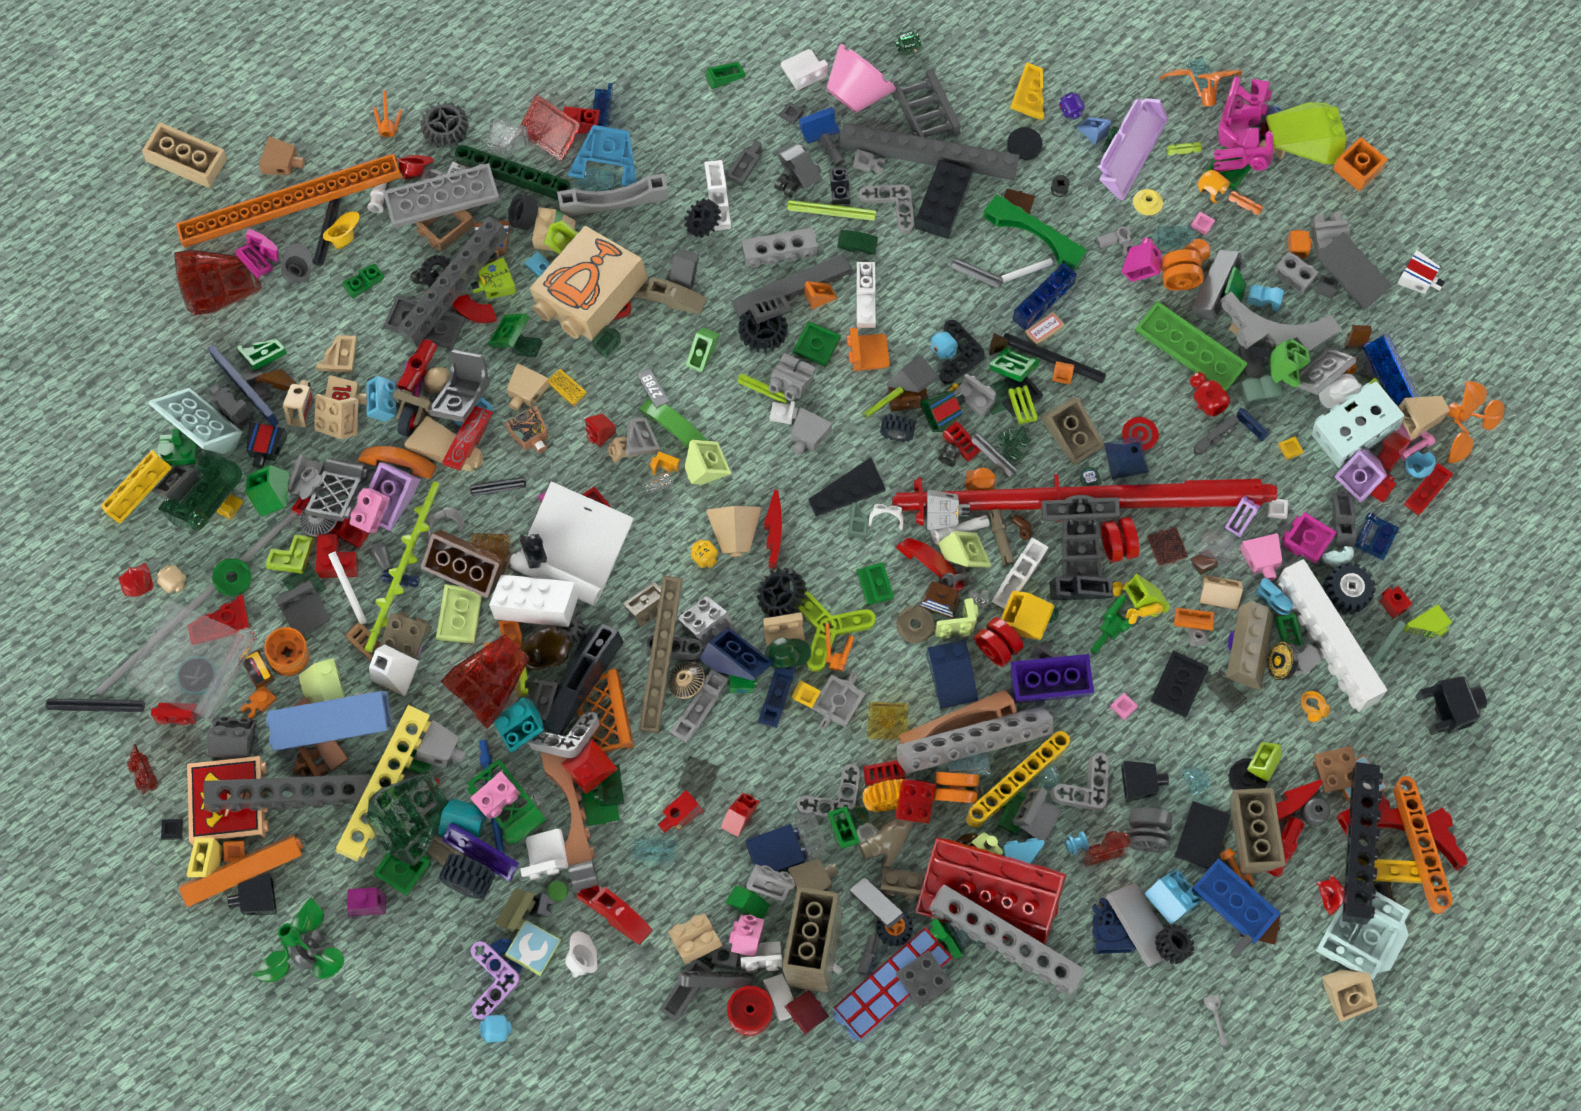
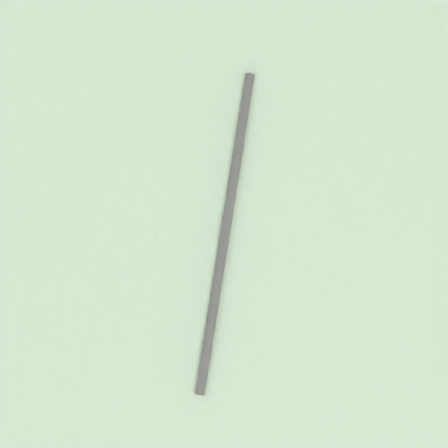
(201, 598)

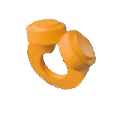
(1313, 714)

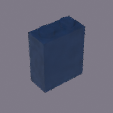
(777, 849)

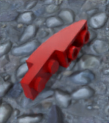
(617, 912)

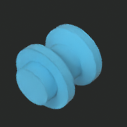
(1073, 844)

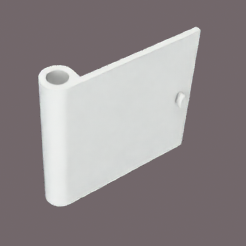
(577, 541)

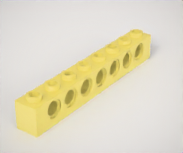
(411, 717)

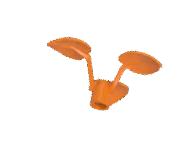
(1209, 93)
(1474, 396)

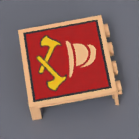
(226, 822)

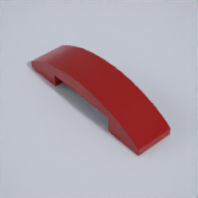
(929, 557)

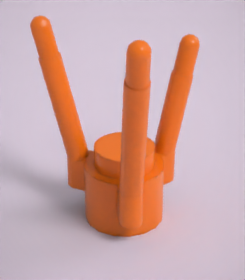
(387, 127)
(837, 661)

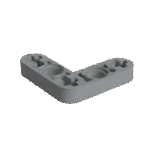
(899, 201)
(570, 745)
(1091, 790)
(842, 800)

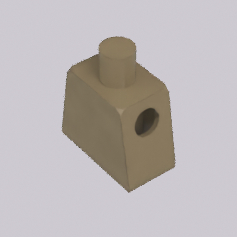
(813, 875)

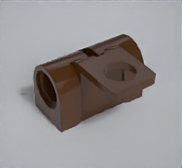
(906, 400)

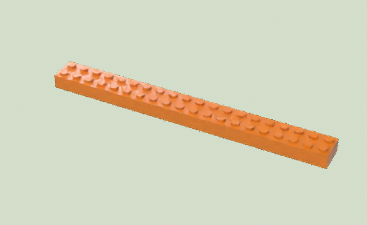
(288, 200)

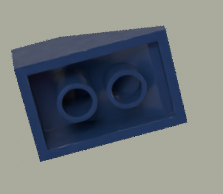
(735, 656)
(952, 673)

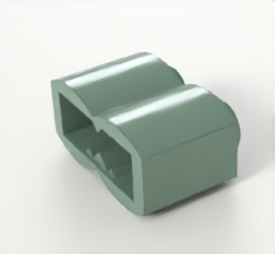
(1260, 391)

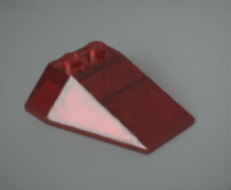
(212, 280)
(488, 678)

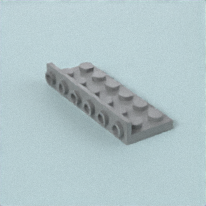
(441, 195)

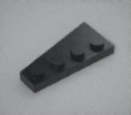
(852, 487)

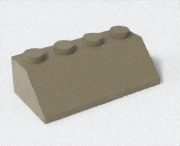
(1250, 645)
(1256, 830)

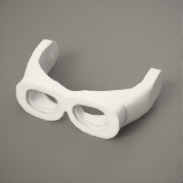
(880, 508)

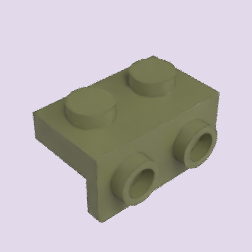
(513, 911)

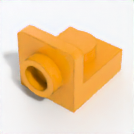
(666, 461)

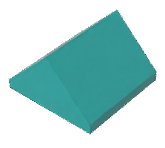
(463, 815)

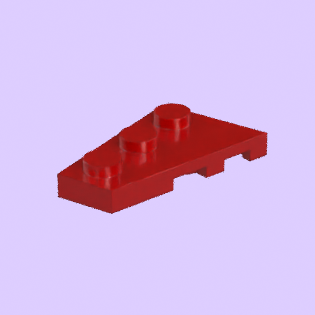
(232, 614)

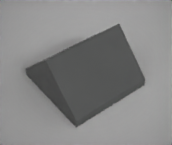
(914, 376)
(176, 483)

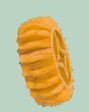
(882, 796)

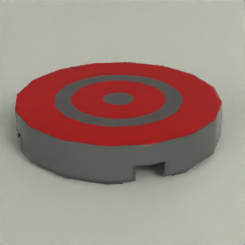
(1141, 427)

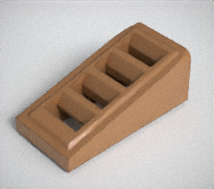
(355, 642)

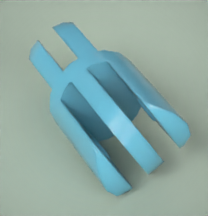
(1274, 597)

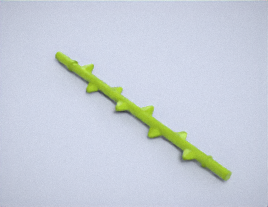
(397, 573)

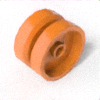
(1182, 270)
(956, 787)

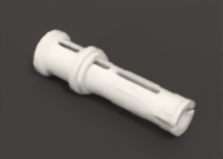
(377, 199)
(966, 526)

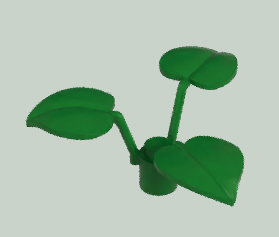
(276, 964)

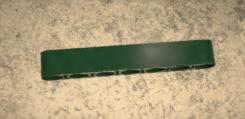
(507, 167)

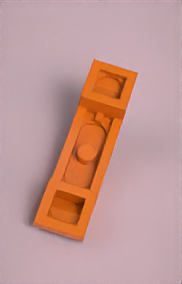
(421, 466)

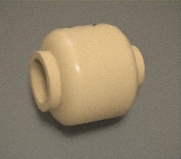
(171, 579)

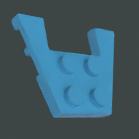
(608, 147)

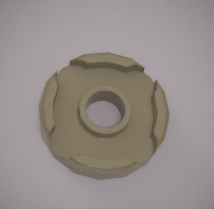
(911, 634)

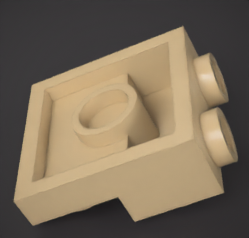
(694, 938)

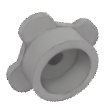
(1194, 641)

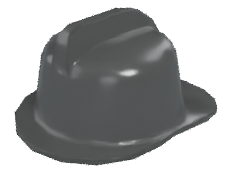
(296, 264)

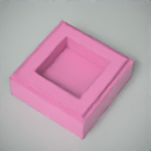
(1202, 223)
(1124, 706)

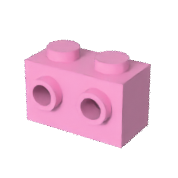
(369, 510)
(495, 796)
(746, 935)

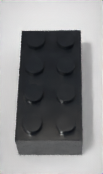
(943, 199)

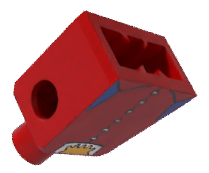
(688, 809)

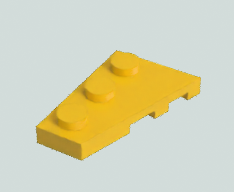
(1029, 95)

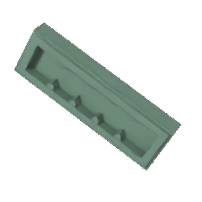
(1390, 641)

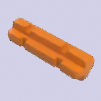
(1245, 202)

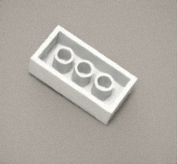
(534, 600)

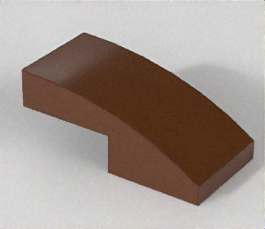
(1358, 336)

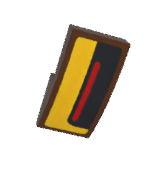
(258, 669)

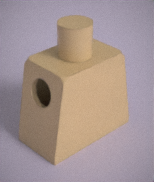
(525, 387)

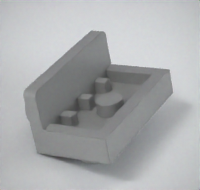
(770, 882)

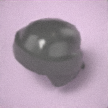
(299, 954)

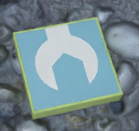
(532, 948)

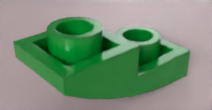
(363, 281)

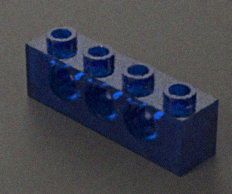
(1044, 296)

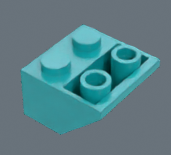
(519, 724)

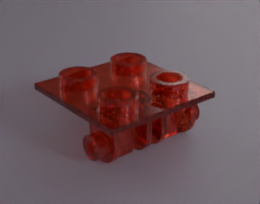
(139, 766)

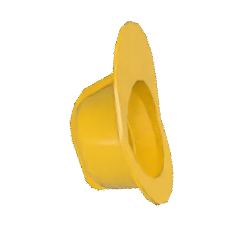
(342, 231)

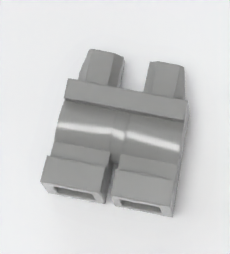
(1327, 231)
(790, 379)

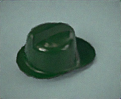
(788, 652)

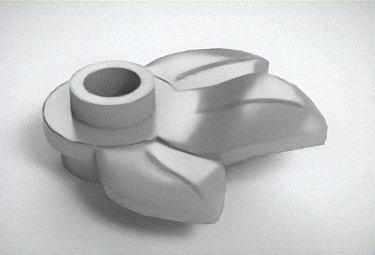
(306, 485)

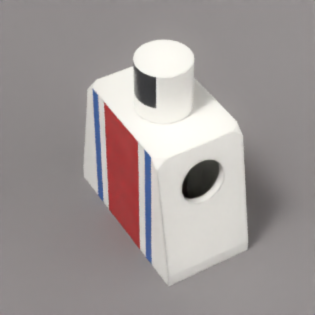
(1421, 274)

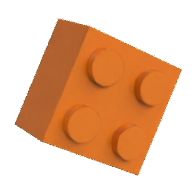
(1360, 164)

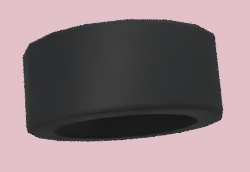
(522, 212)

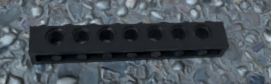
(1353, 911)

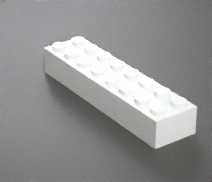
(1331, 636)

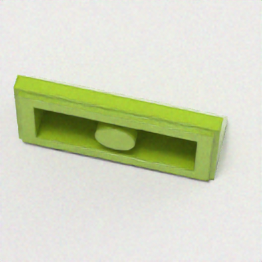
(1265, 760)

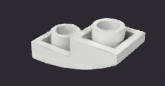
(780, 995)

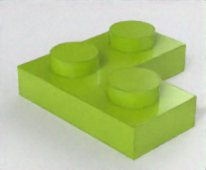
(294, 559)

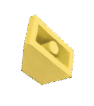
(205, 857)

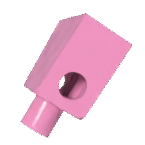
(1263, 555)

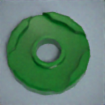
(231, 588)

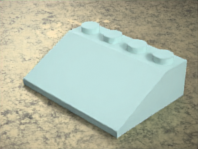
(198, 421)

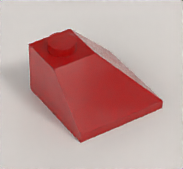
(589, 766)

